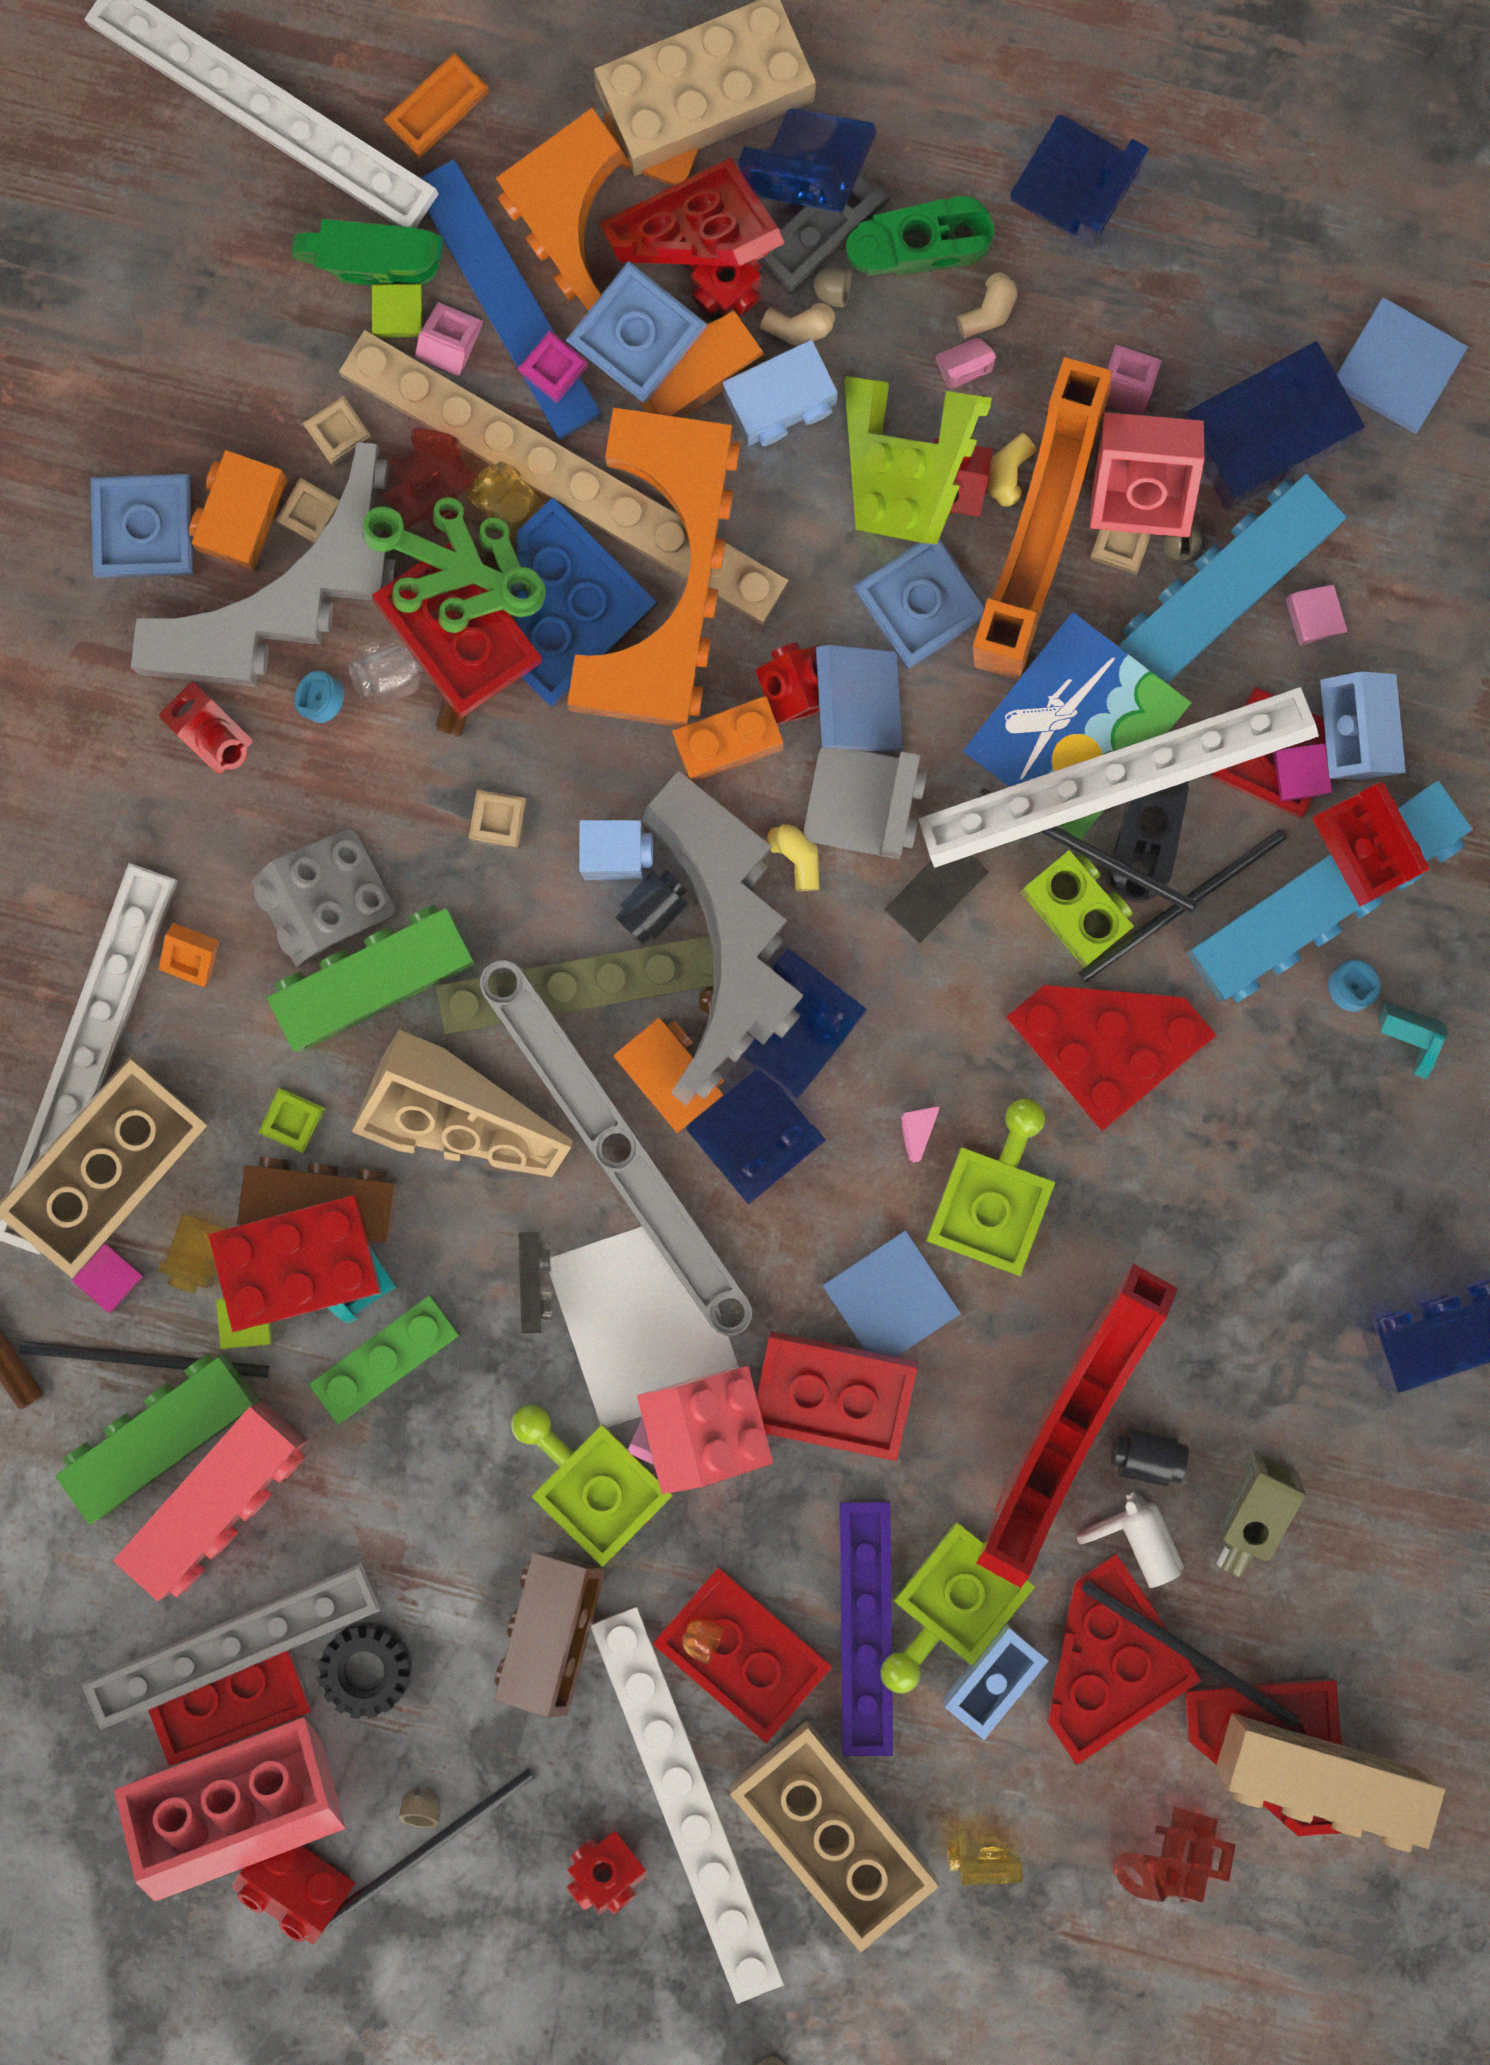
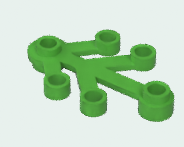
(459, 567)

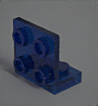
(810, 160)
(1077, 179)
(824, 1024)
(755, 1135)

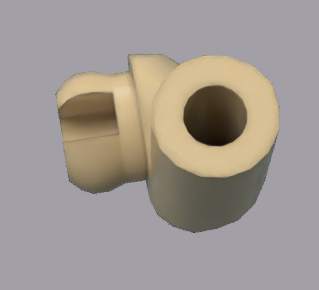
(995, 307)
(796, 330)

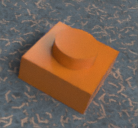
(188, 954)

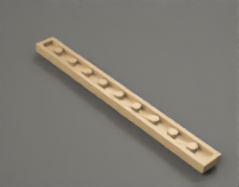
(554, 471)

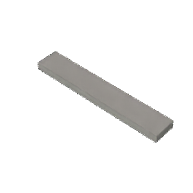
(231, 1646)

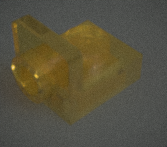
(504, 495)
(190, 1255)
(991, 1866)

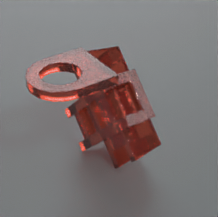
(434, 454)
(1168, 1875)

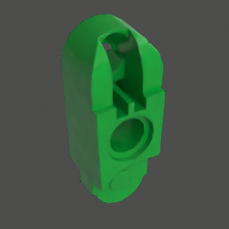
(879, 244)
(371, 252)

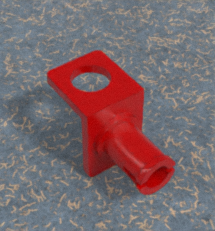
(207, 730)

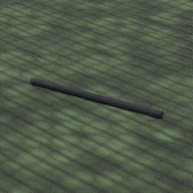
(1117, 866)
(1174, 911)
(129, 1357)
(1190, 1653)
(432, 1845)

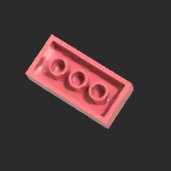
(210, 1501)
(228, 1809)

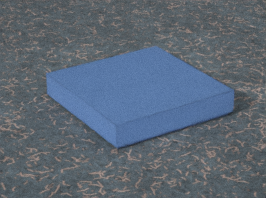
(636, 332)
(1400, 365)
(142, 526)
(920, 601)
(859, 698)
(891, 1298)

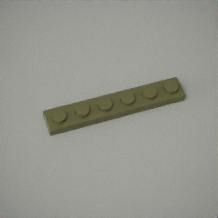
(585, 983)

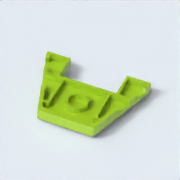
(903, 483)

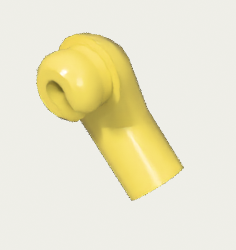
(1004, 470)
(797, 848)

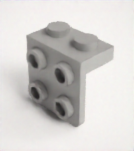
(864, 801)
(322, 895)

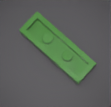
(384, 1359)

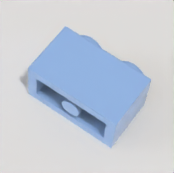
(780, 394)
(1362, 726)
(614, 850)
(994, 1681)

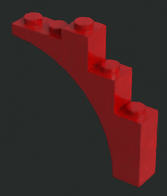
(1072, 1423)

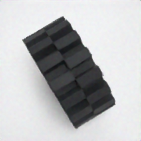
(347, 1696)

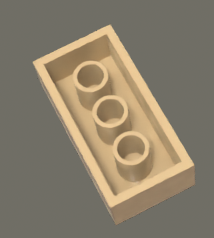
(705, 84)
(100, 1167)
(1329, 1782)
(833, 1836)

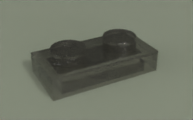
(934, 895)
(534, 1259)

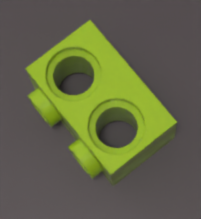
(1067, 916)

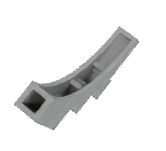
(228, 642)
(719, 858)

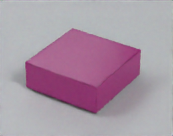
(553, 367)
(1302, 772)
(108, 1278)

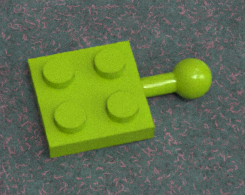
(992, 1205)
(597, 1491)
(954, 1604)

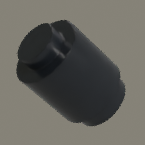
(652, 906)
(1150, 1457)

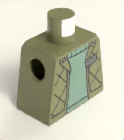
(1264, 1495)

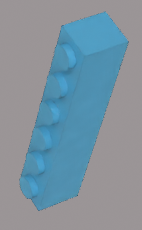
(1232, 578)
(1313, 906)

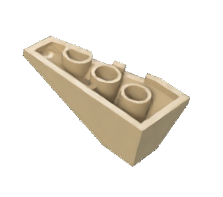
(442, 1104)

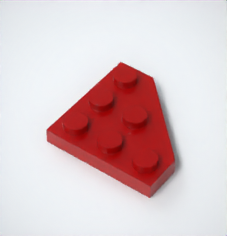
(696, 222)
(1109, 1043)
(1110, 1669)
(1312, 1700)

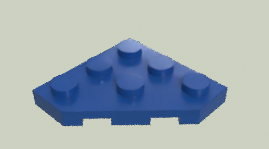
(587, 600)

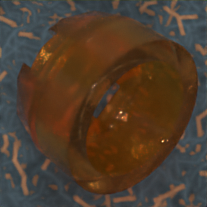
(702, 1640)

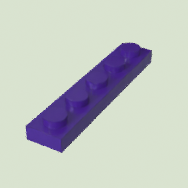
(865, 1627)

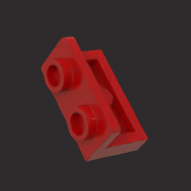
(1371, 843)
(294, 1890)

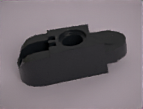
(1152, 851)

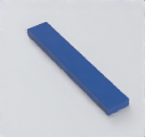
(501, 290)

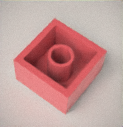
(1147, 474)
(705, 1430)

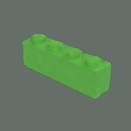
(371, 979)
(157, 1438)

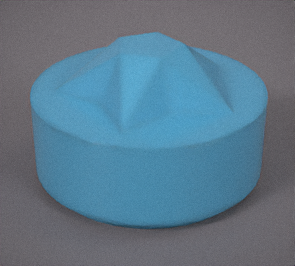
(319, 696)
(1354, 985)

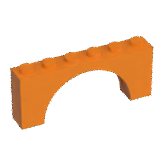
(554, 196)
(689, 467)
(1060, 471)

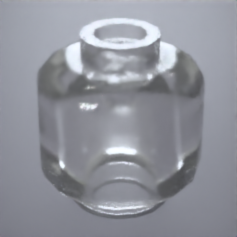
(384, 670)

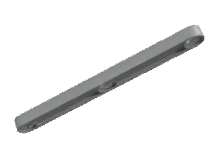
(635, 1177)

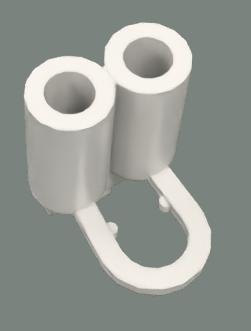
(1147, 1538)

